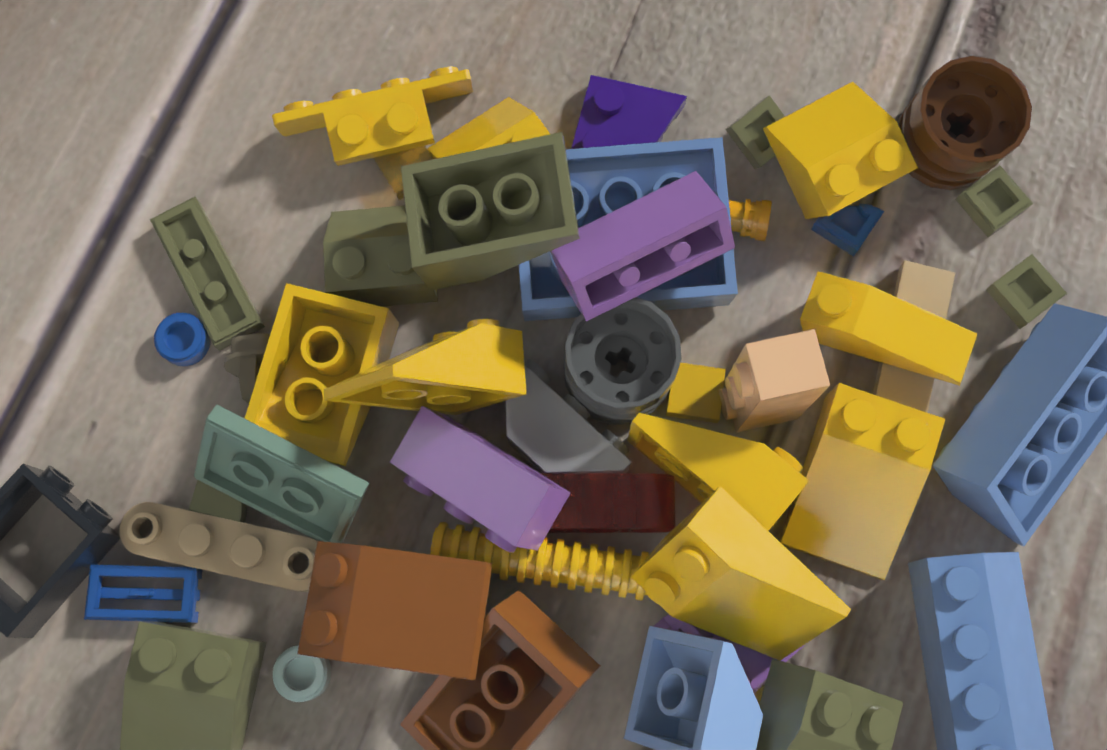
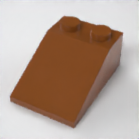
(396, 609)
(521, 685)

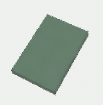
(277, 477)

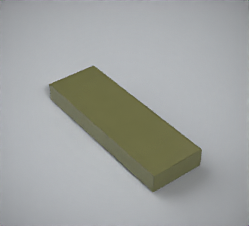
(207, 273)

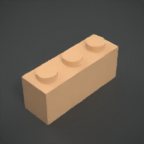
(774, 381)

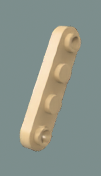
(218, 545)

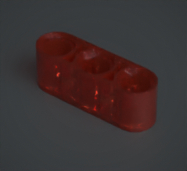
(616, 503)

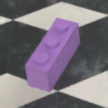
(644, 245)
(479, 481)

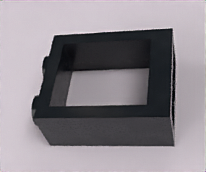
(17, 496)

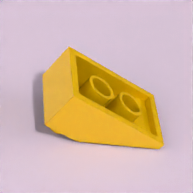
(312, 347)
(446, 375)
(704, 459)
(863, 480)
(738, 581)

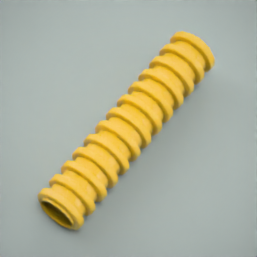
(549, 563)

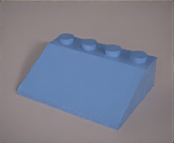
(614, 177)

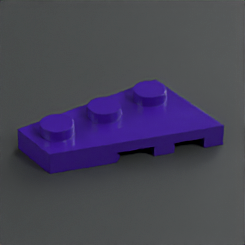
(624, 114)

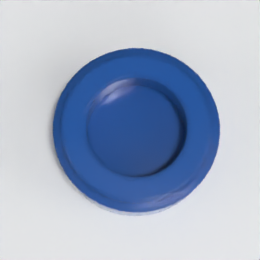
(182, 339)

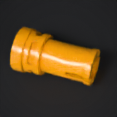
(750, 218)

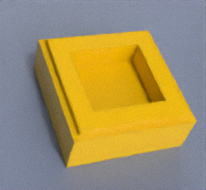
(696, 393)

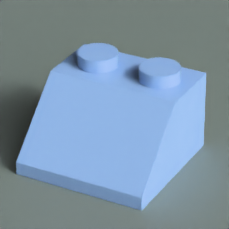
(692, 696)

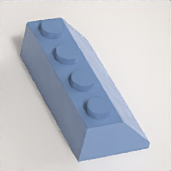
(1033, 425)
(979, 653)

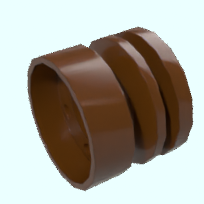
(984, 110)

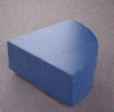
(848, 226)

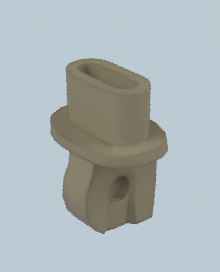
(245, 360)

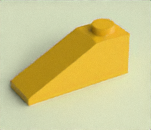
(886, 329)

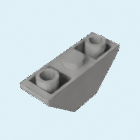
(555, 433)

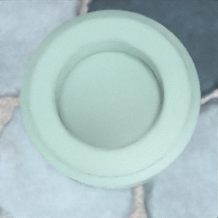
(300, 676)

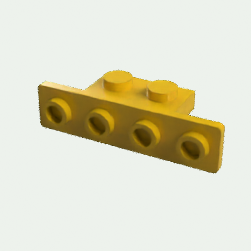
(377, 120)

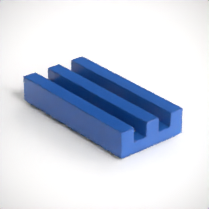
(187, 595)

